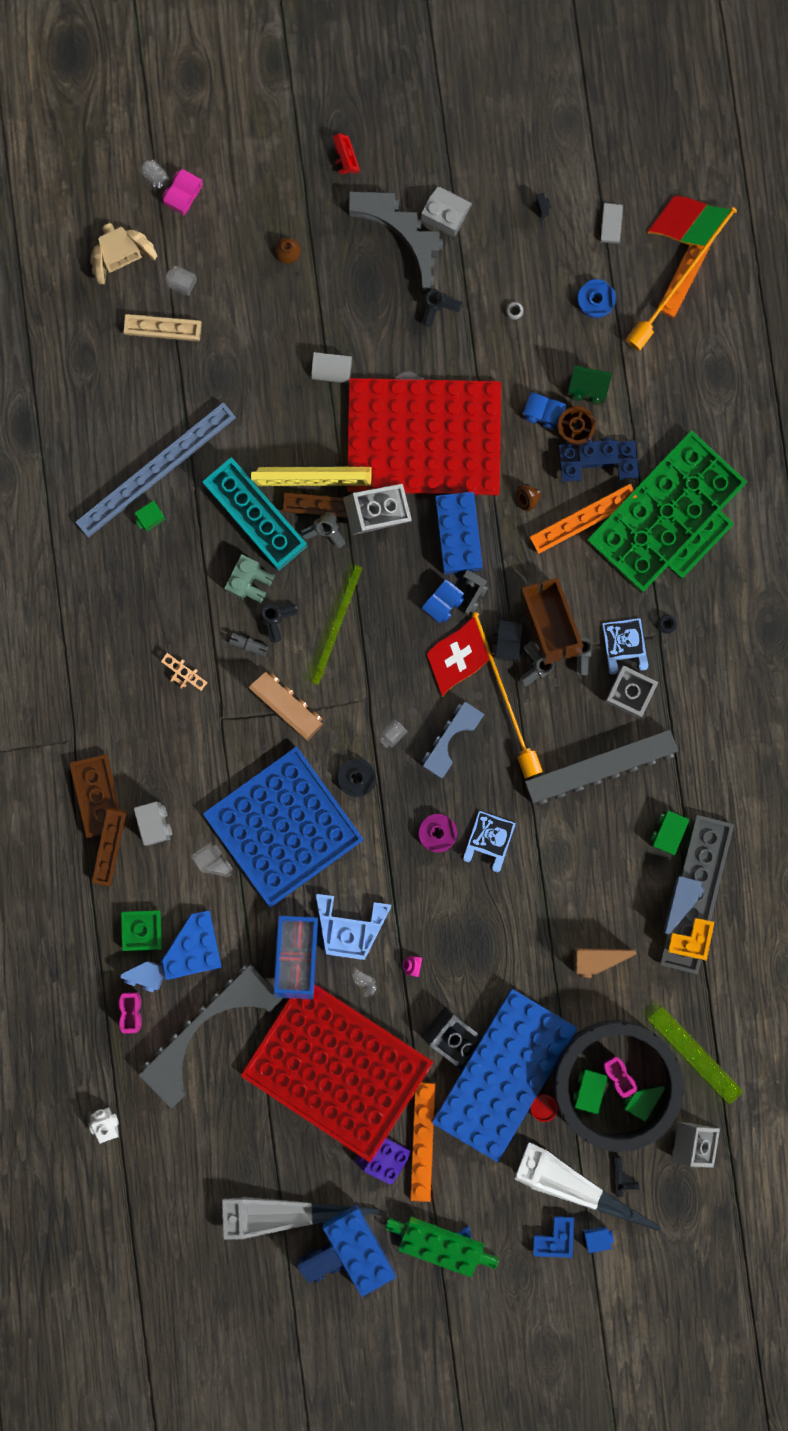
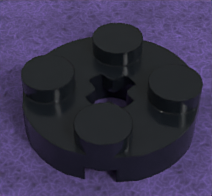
(367, 774)

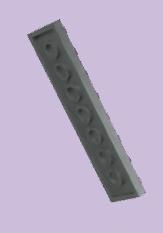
(705, 864)

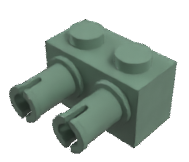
(242, 577)

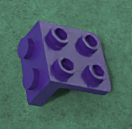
(386, 1163)

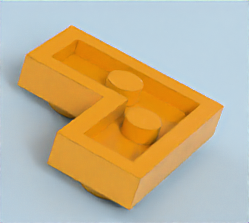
(697, 944)

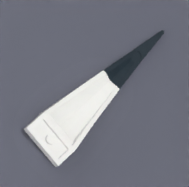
(551, 1176)

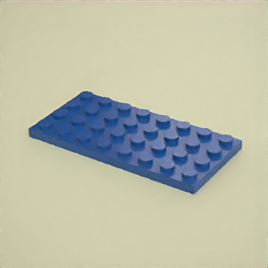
(504, 1075)

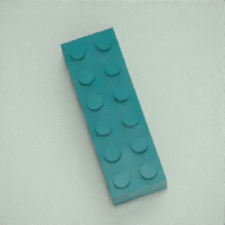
(255, 514)

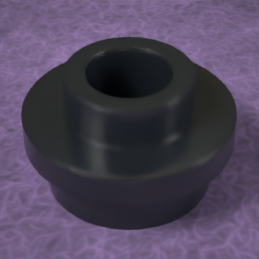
(673, 624)

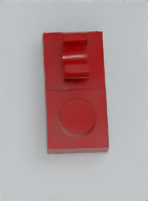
(348, 159)

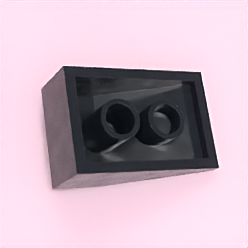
(451, 1037)

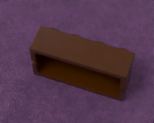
(551, 621)

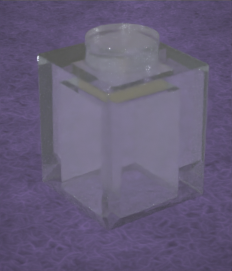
(181, 280)

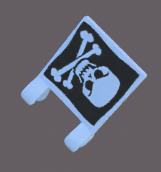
(624, 641)
(490, 836)

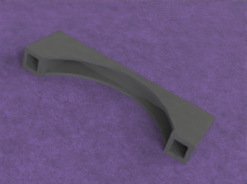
(166, 1071)

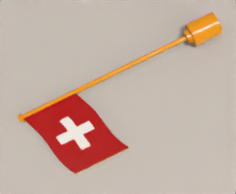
(461, 657)

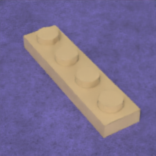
(162, 327)

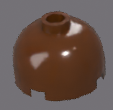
(576, 425)

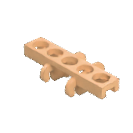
(178, 671)

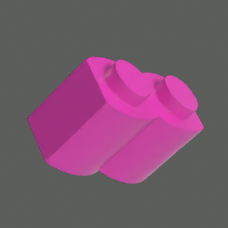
(182, 192)
(131, 1018)
(617, 1072)

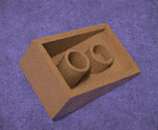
(597, 960)

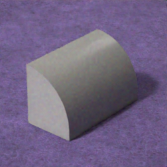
(331, 367)

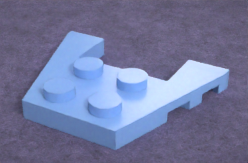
(349, 936)

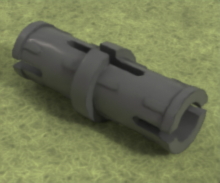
(248, 644)

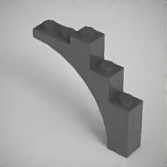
(381, 209)

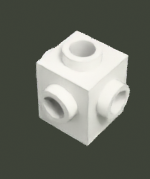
(104, 1125)

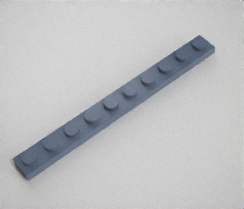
(155, 470)

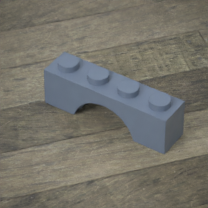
(465, 720)

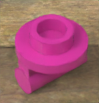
(412, 965)

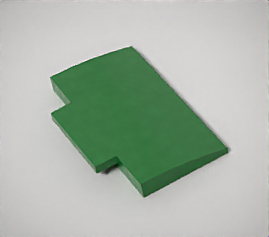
(672, 516)

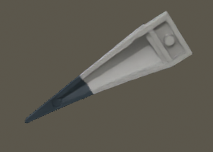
(258, 1216)

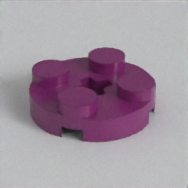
(447, 838)

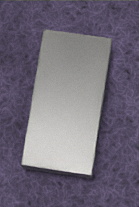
(611, 223)

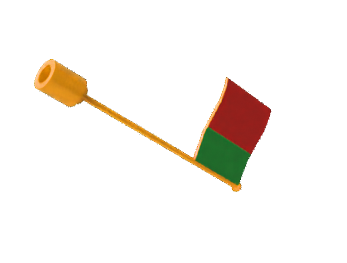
(690, 224)

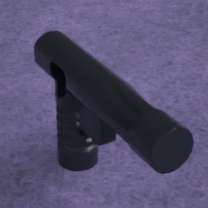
(622, 1178)

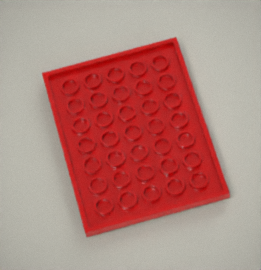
(426, 435)
(338, 1070)

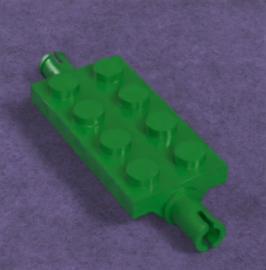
(441, 1246)

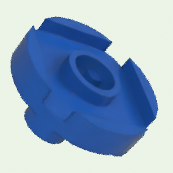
(593, 309)

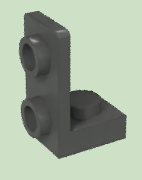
(474, 580)

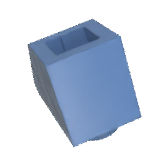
(146, 974)

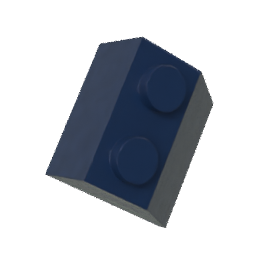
(319, 1262)

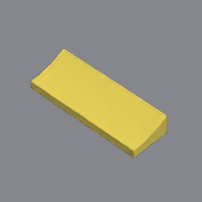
(312, 476)

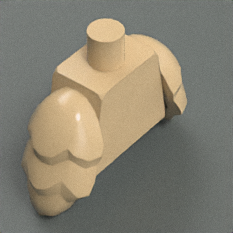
(118, 249)

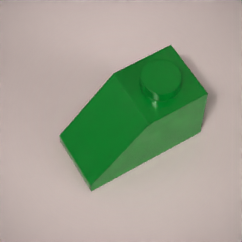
(643, 1101)

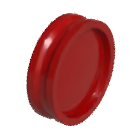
(544, 1108)

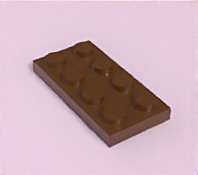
(94, 792)

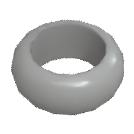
(514, 316)

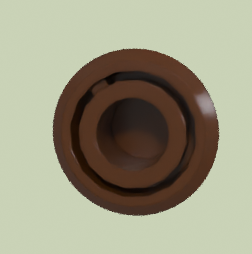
(287, 250)
(527, 497)

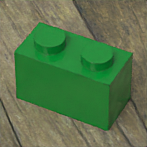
(669, 832)
(590, 1090)

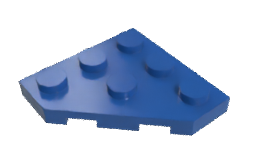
(192, 949)

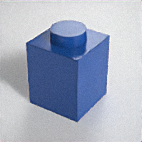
(598, 1239)

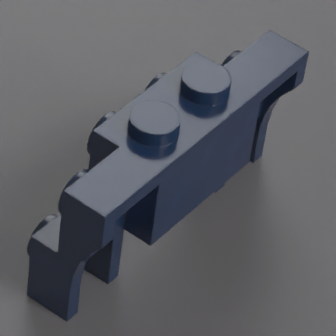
(598, 454)

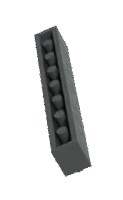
(601, 766)

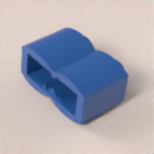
(543, 410)
(443, 601)

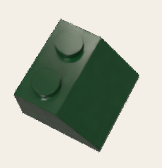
(589, 385)

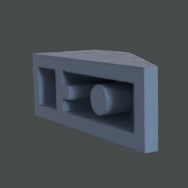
(683, 899)

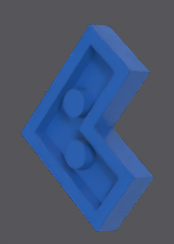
(560, 1243)

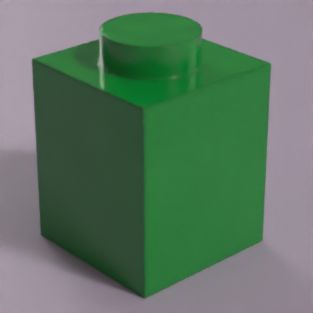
(149, 516)

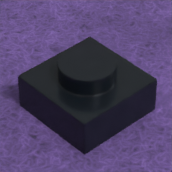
(543, 205)

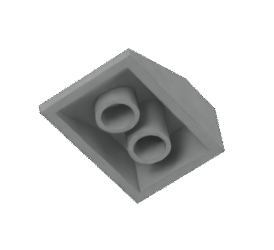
(377, 509)

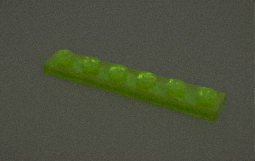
(695, 1055)

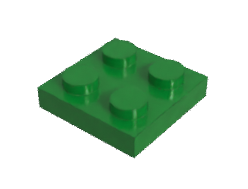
(141, 930)

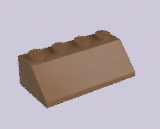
(286, 706)

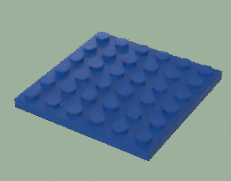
(283, 827)

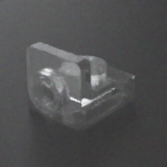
(362, 979)

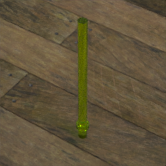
(319, 671)

